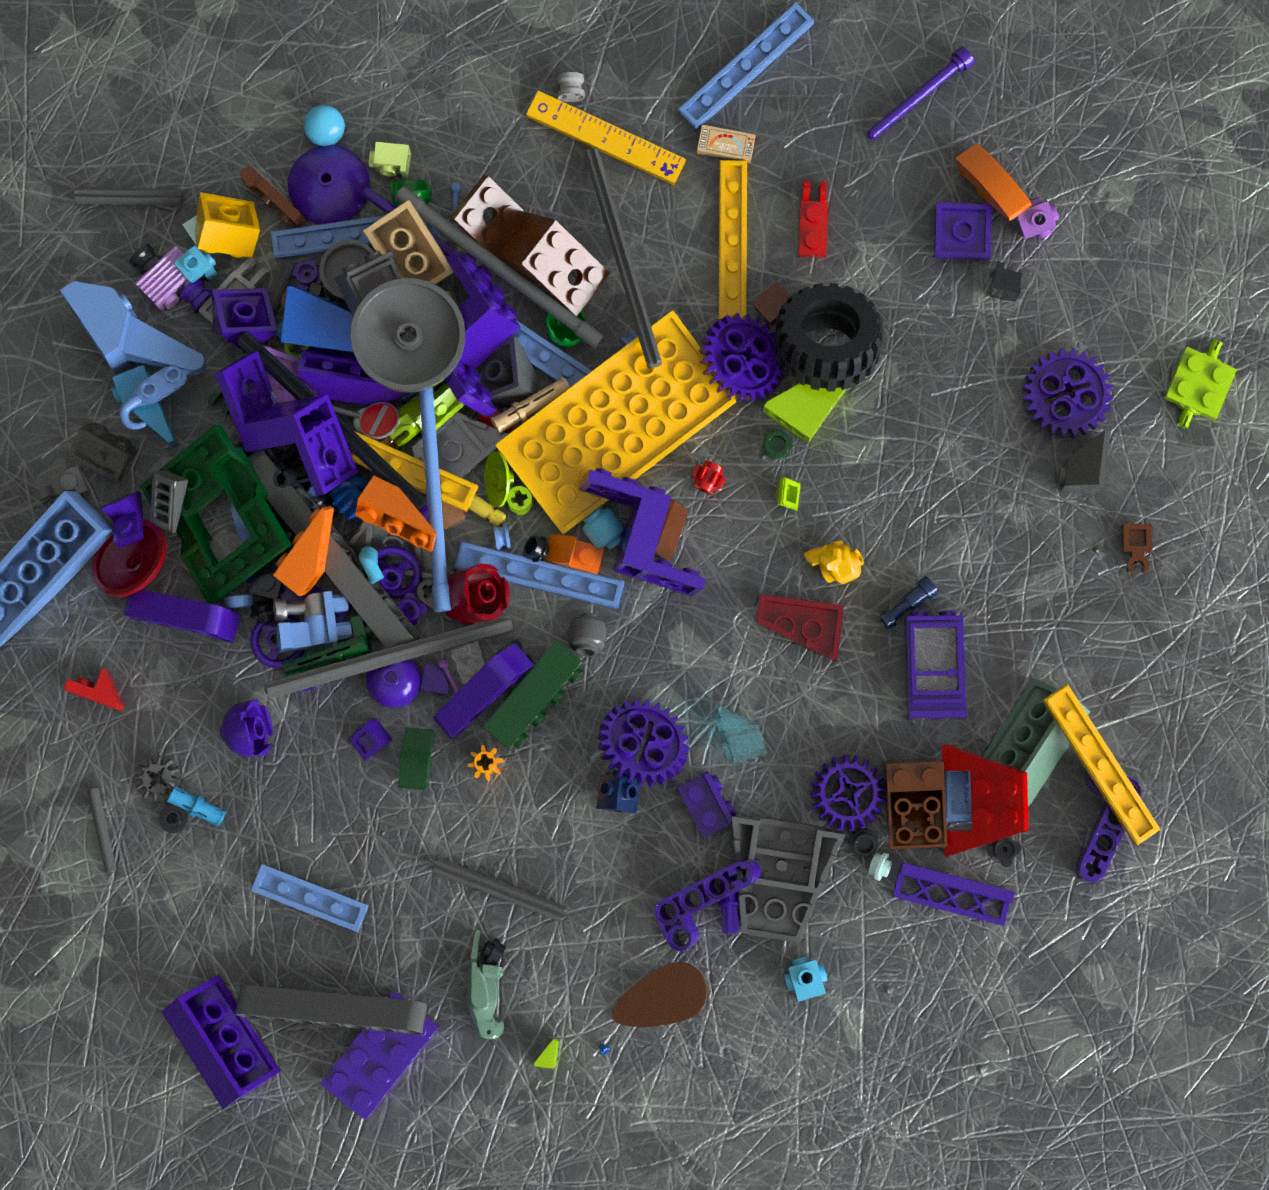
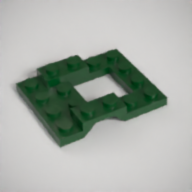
(212, 469)

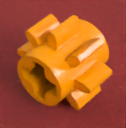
(479, 758)

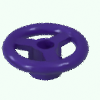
(391, 583)
(271, 660)

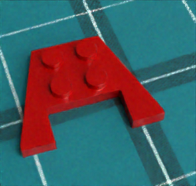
(997, 800)

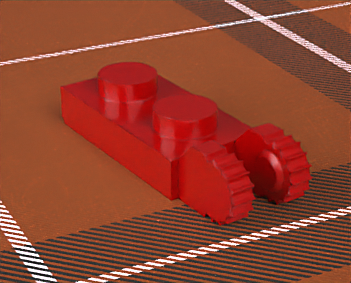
(813, 222)

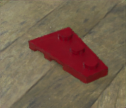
(803, 622)

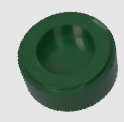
(777, 444)

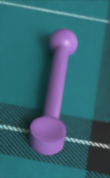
(443, 665)

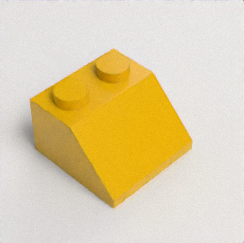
(226, 225)

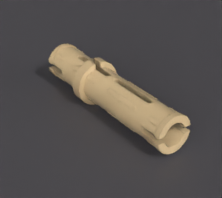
(529, 406)

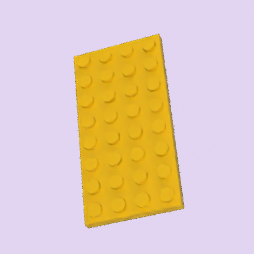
(615, 421)

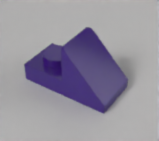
(126, 518)

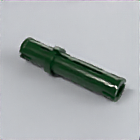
(327, 655)

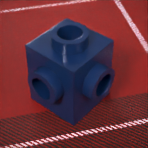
(617, 794)

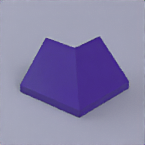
(243, 311)

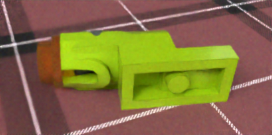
(410, 417)

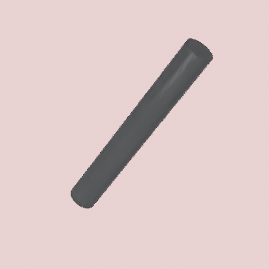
(102, 830)

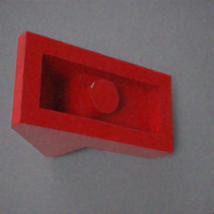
(103, 692)

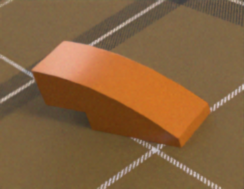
(992, 182)

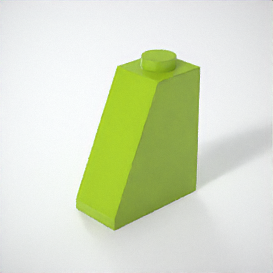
(802, 409)

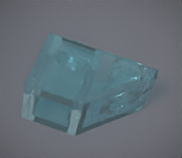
(741, 735)

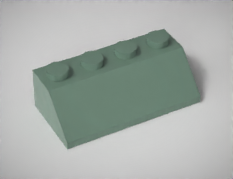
(1030, 738)

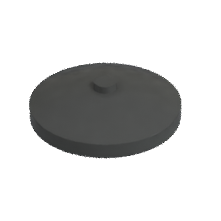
(408, 335)

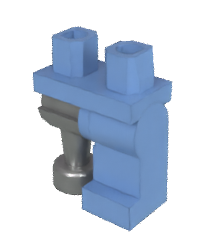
(319, 622)

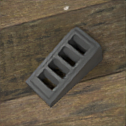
(176, 495)

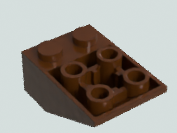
(915, 803)

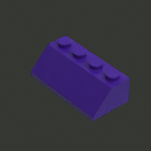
(220, 1042)

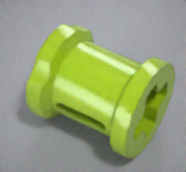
(525, 494)

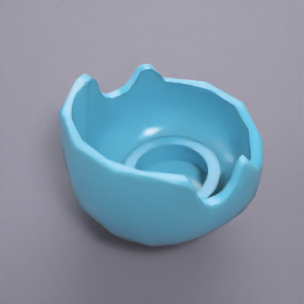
(323, 125)

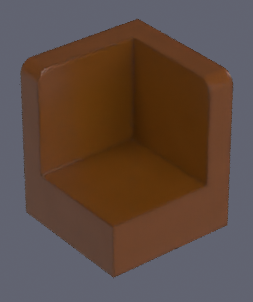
(770, 302)

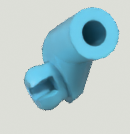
(369, 560)

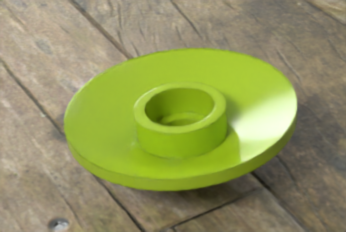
(497, 479)

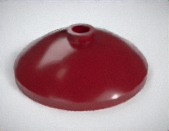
(131, 567)

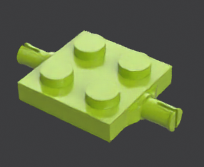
(1199, 383)

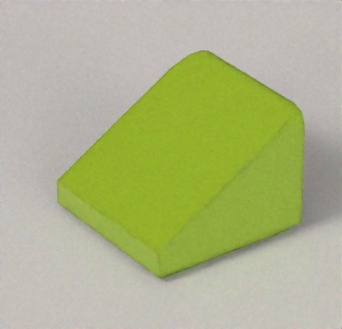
(549, 1056)

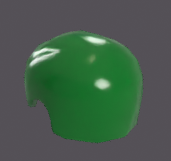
(418, 187)
(560, 333)

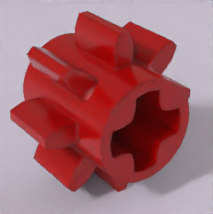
(708, 477)

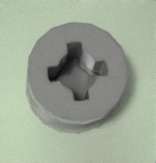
(570, 87)

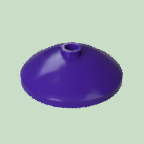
(330, 201)

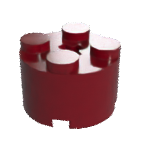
(477, 594)

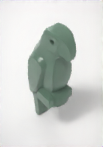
(483, 994)

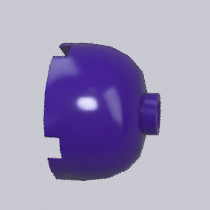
(395, 684)
(246, 729)

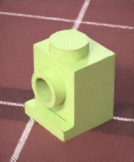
(391, 159)

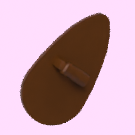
(663, 997)

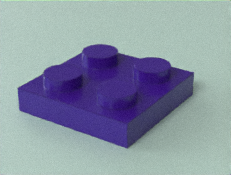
(962, 231)

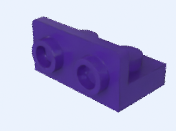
(706, 804)

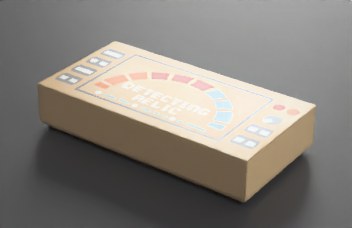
(726, 143)

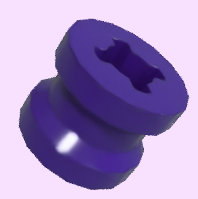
(195, 294)

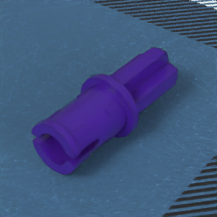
(729, 911)

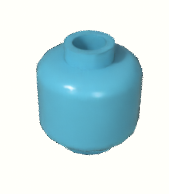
(603, 528)

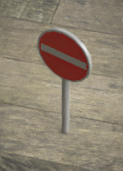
(376, 420)

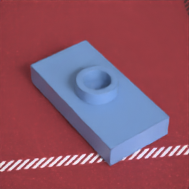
(957, 796)

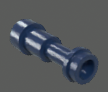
(924, 590)

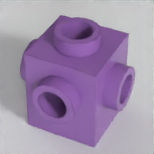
(1043, 227)

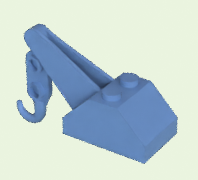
(125, 338)

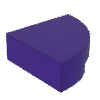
(434, 680)

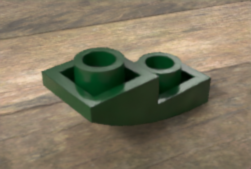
(415, 758)

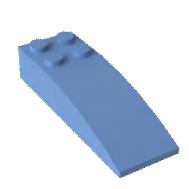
(48, 559)

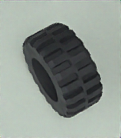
(832, 309)

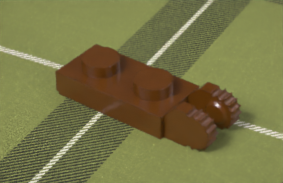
(272, 196)

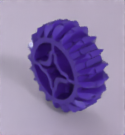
(842, 780)

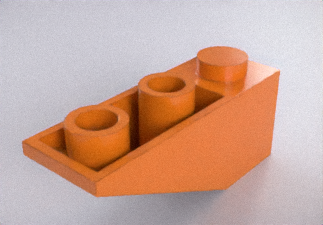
(392, 511)
(308, 557)

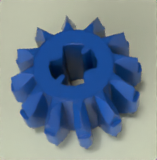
(347, 495)

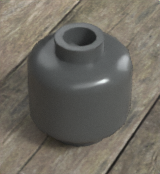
(587, 635)

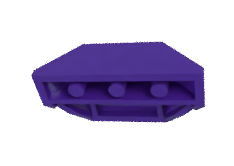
(341, 377)

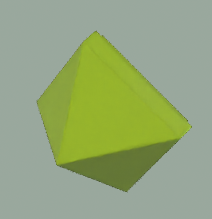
(787, 493)

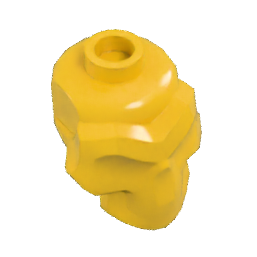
(836, 561)

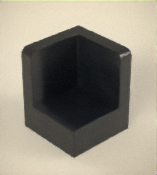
(1005, 284)

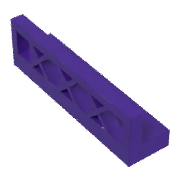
(953, 882)

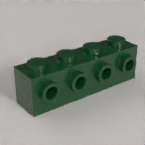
(533, 696)

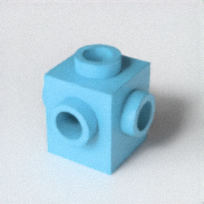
(813, 987)

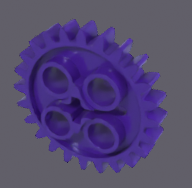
(741, 358)
(1078, 415)
(619, 732)

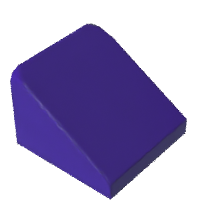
(370, 739)

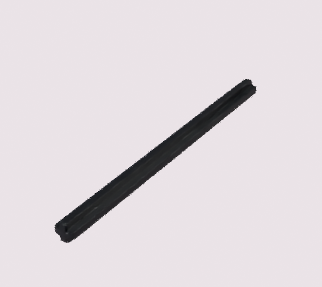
(353, 440)

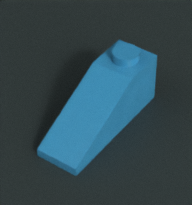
(152, 414)

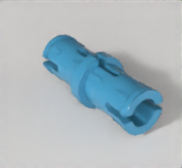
(196, 806)

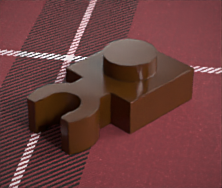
(1136, 541)

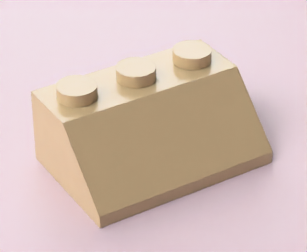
(411, 243)

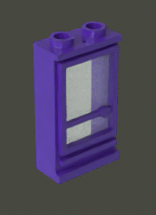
(935, 666)

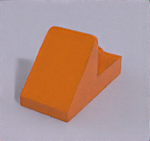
(574, 554)

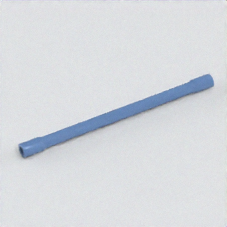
(440, 584)

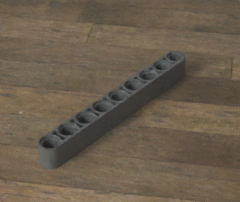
(341, 562)

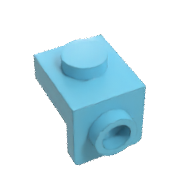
(195, 265)

